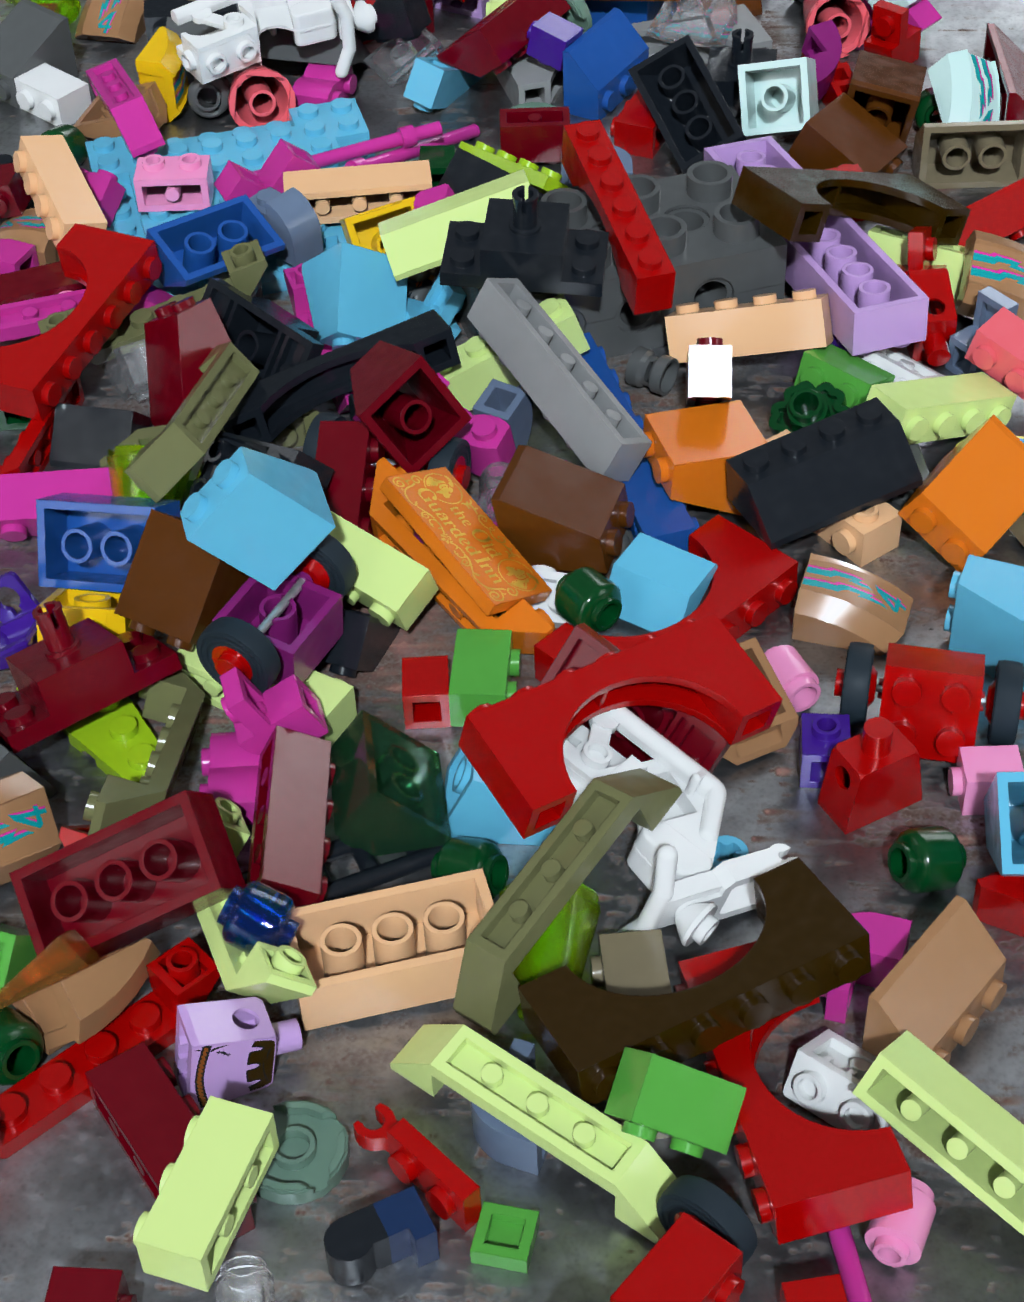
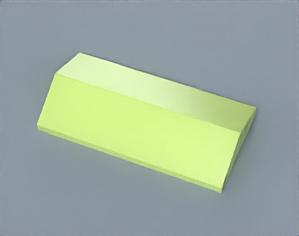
(418, 237)

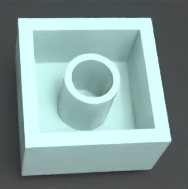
(777, 96)

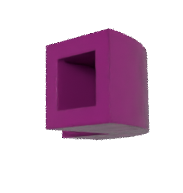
(825, 46)

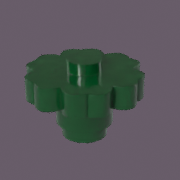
(806, 406)

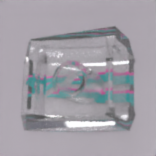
(704, 20)

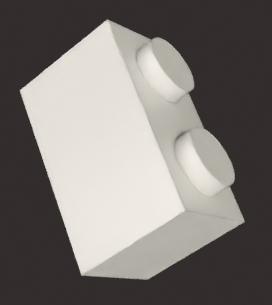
(52, 94)

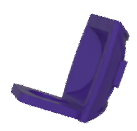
(17, 628)

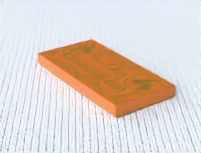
(465, 539)

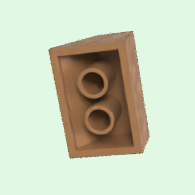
(939, 985)

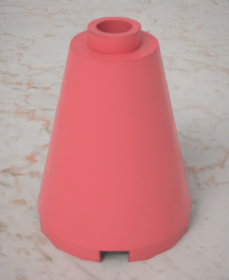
(848, 15)
(260, 96)

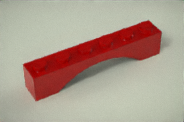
(639, 255)

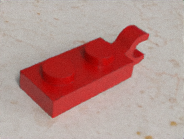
(418, 1161)

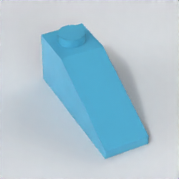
(436, 84)

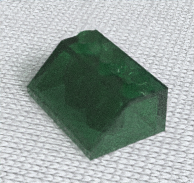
(387, 790)

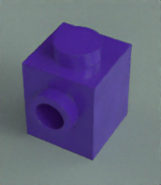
(550, 38)
(816, 740)

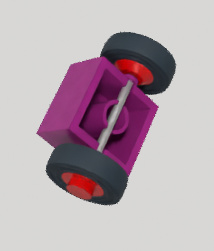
(283, 629)

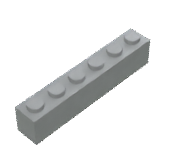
(558, 379)

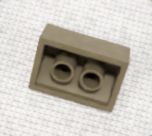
(969, 154)

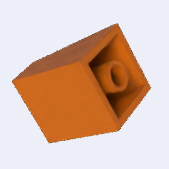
(693, 448)
(970, 494)

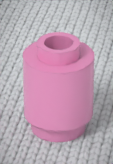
(795, 676)
(902, 1236)

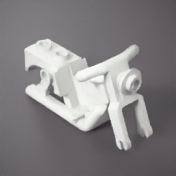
(237, 38)
(681, 849)

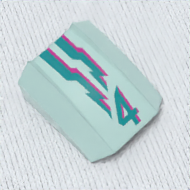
(966, 88)

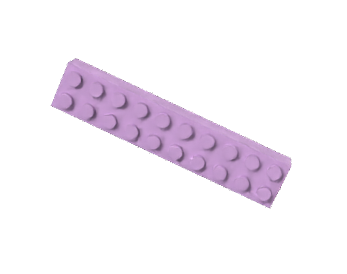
(868, 293)

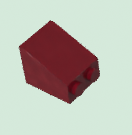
(175, 350)
(405, 404)

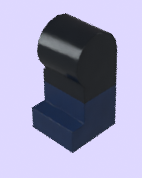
(380, 1237)

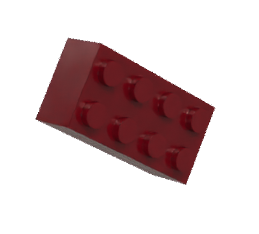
(131, 876)

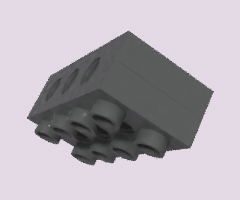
(707, 239)

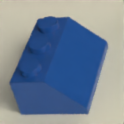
(598, 66)
(194, 243)

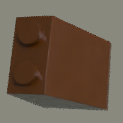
(888, 90)
(847, 135)
(561, 512)
(175, 584)

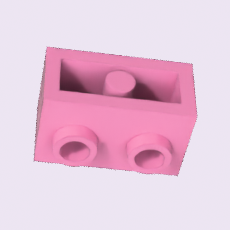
(173, 182)

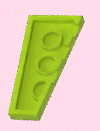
(543, 181)
(115, 739)

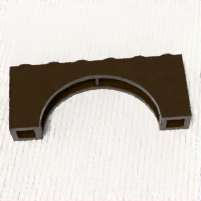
(800, 200)
(802, 953)

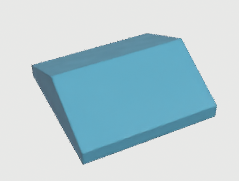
(659, 583)

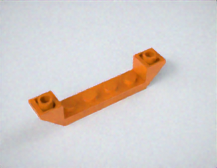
(389, 526)

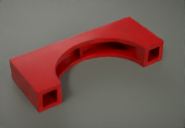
(116, 276)
(742, 593)
(688, 670)
(803, 1171)

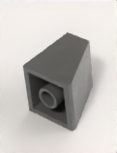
(30, 38)

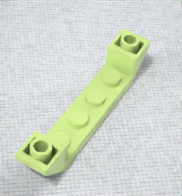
(268, 970)
(542, 1114)

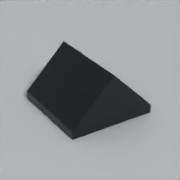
(86, 433)

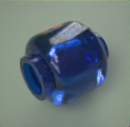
(257, 915)

